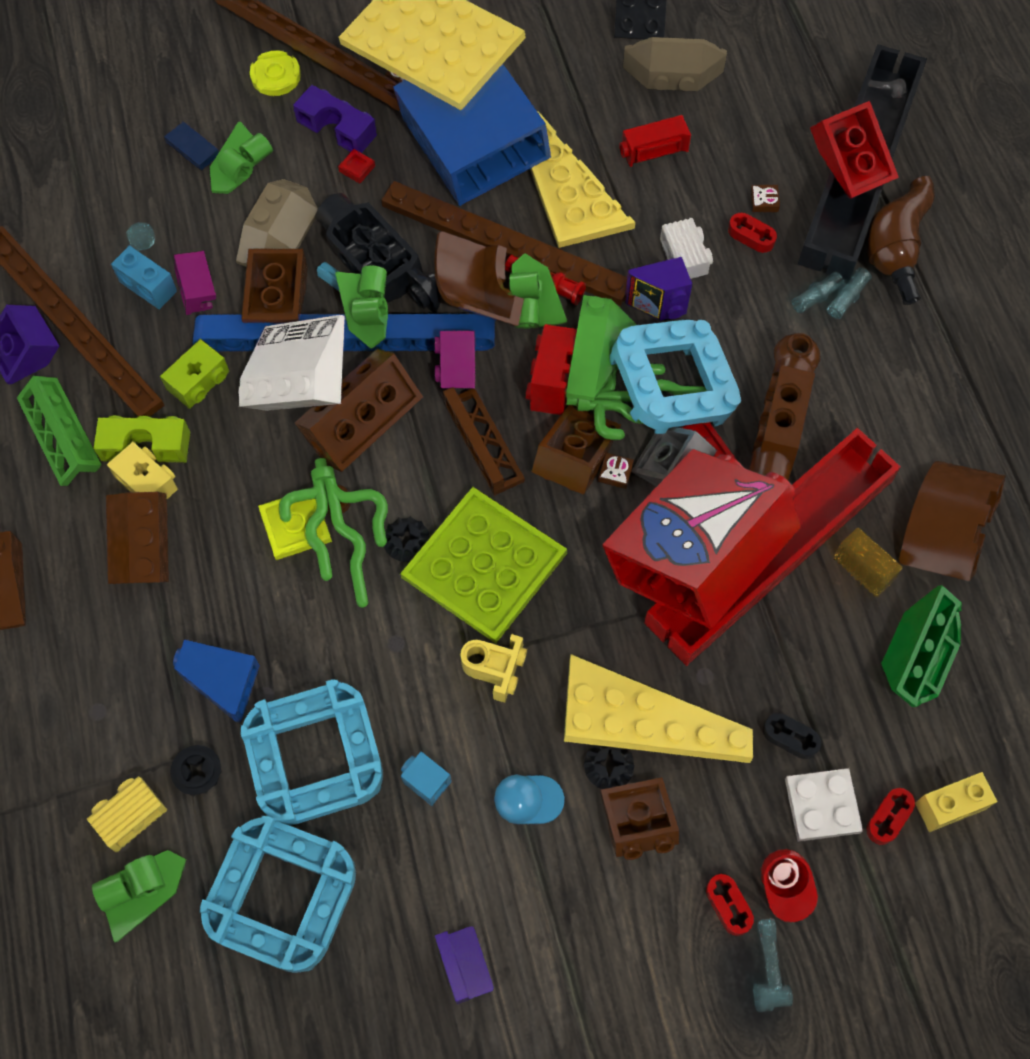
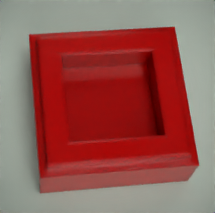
(356, 166)

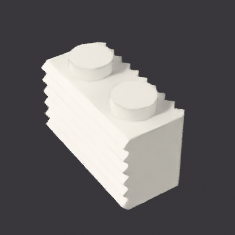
(686, 241)

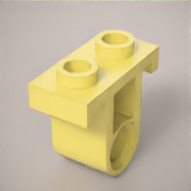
(498, 664)

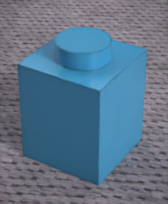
(425, 777)

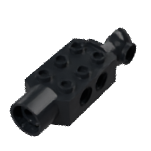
(365, 238)

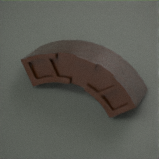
(473, 278)
(949, 519)

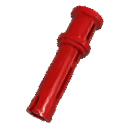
(564, 286)

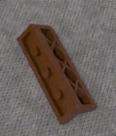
(478, 443)

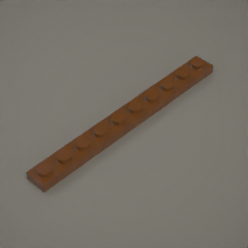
(315, 48)
(482, 231)
(77, 328)

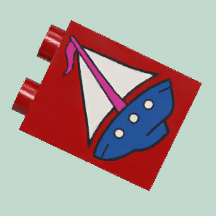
(703, 535)

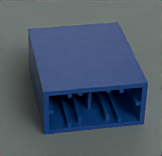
(483, 142)

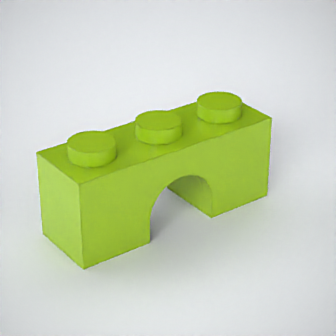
(167, 435)

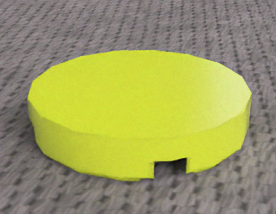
(275, 73)

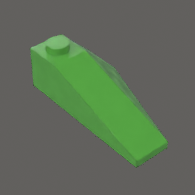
(596, 333)

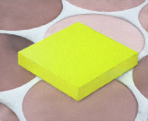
(289, 537)

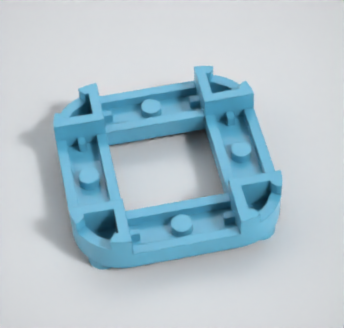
(662, 412)
(300, 710)
(235, 877)

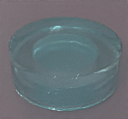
(141, 236)

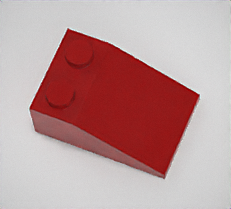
(855, 149)

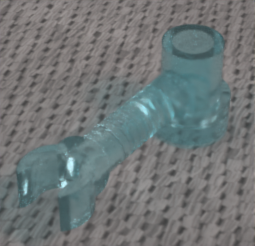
(772, 993)

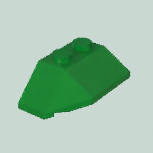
(924, 647)

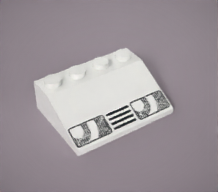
(295, 366)

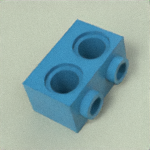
(144, 277)

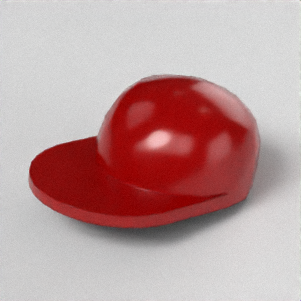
(789, 885)

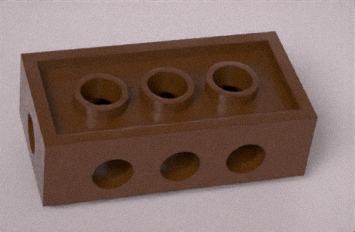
(371, 402)

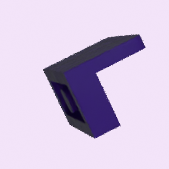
(464, 964)

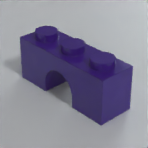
(320, 108)

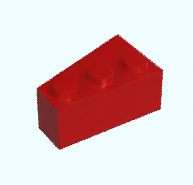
(551, 369)

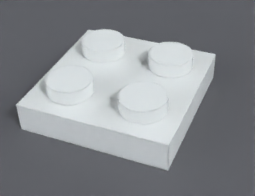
(823, 805)

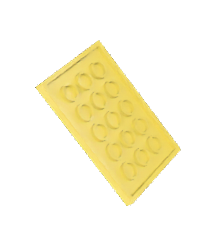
(434, 44)

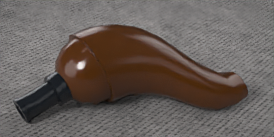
(895, 236)

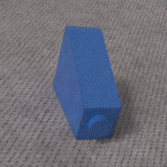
(218, 675)

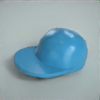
(529, 799)

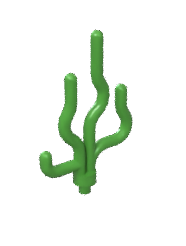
(614, 401)
(327, 492)

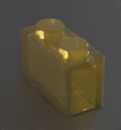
(867, 562)

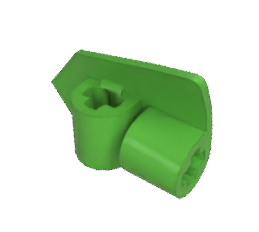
(237, 159)
(541, 301)
(365, 303)
(138, 890)

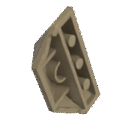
(674, 63)
(278, 219)

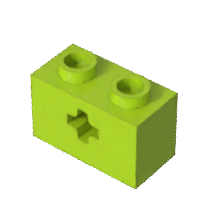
(195, 374)

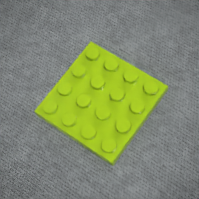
(484, 564)

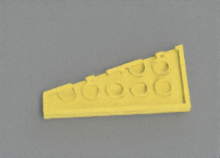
(575, 197)
(629, 715)

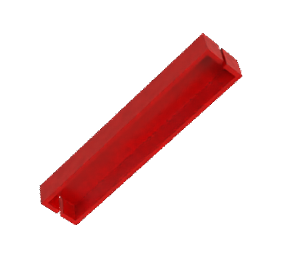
(824, 503)

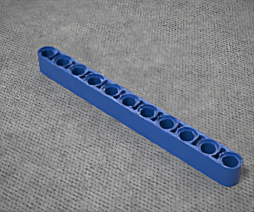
(403, 331)

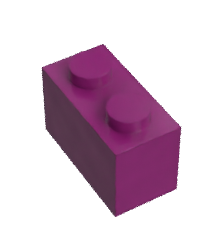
(456, 359)

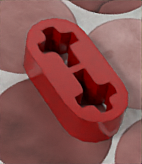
(752, 232)
(896, 820)
(736, 900)

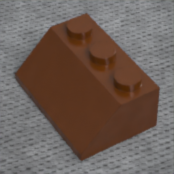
(137, 537)

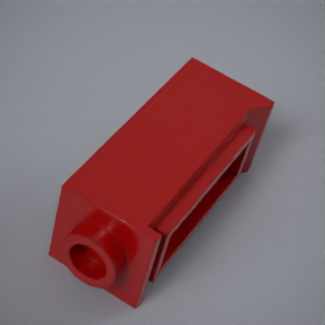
(655, 140)

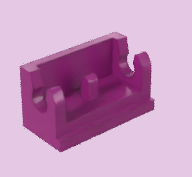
(194, 281)

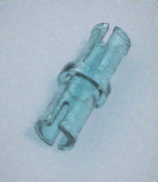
(817, 292)
(849, 293)

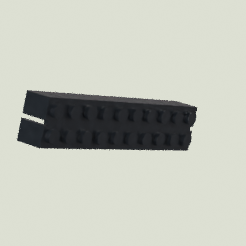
(843, 221)

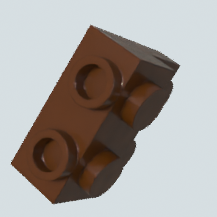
(640, 818)

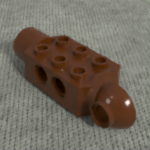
(785, 405)

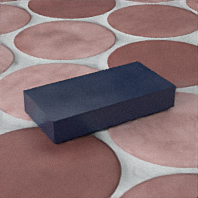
(191, 145)

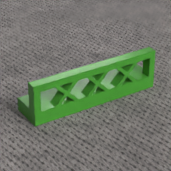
(60, 422)

